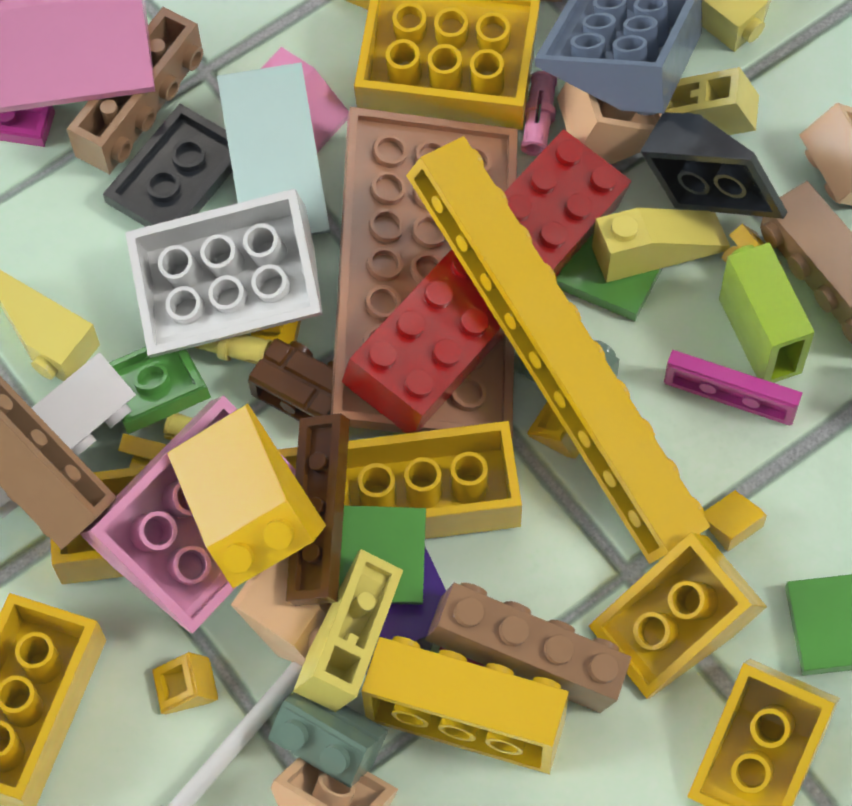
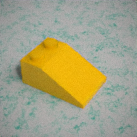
(244, 496)
(678, 613)
(763, 740)

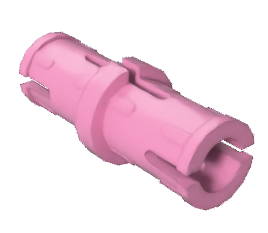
(543, 93)

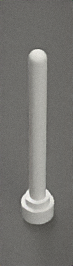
(238, 738)

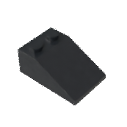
(708, 169)

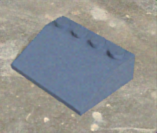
(623, 49)

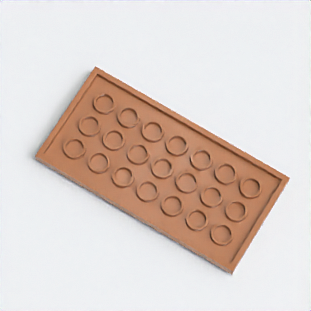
(395, 243)

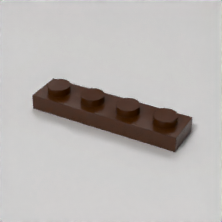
(322, 475)

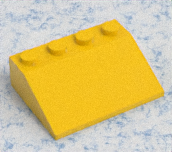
(449, 59)

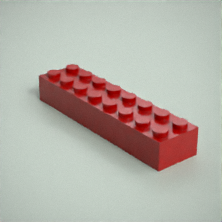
(445, 323)

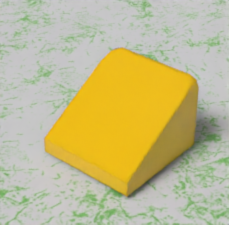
(551, 433)
(734, 519)
(185, 683)

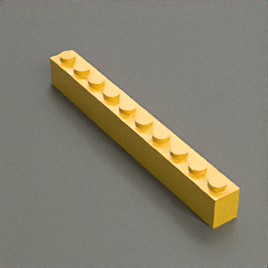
(557, 348)

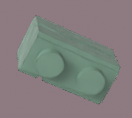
(335, 742)

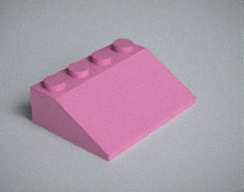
(72, 51)
(155, 538)

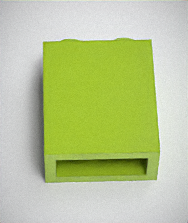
(765, 313)

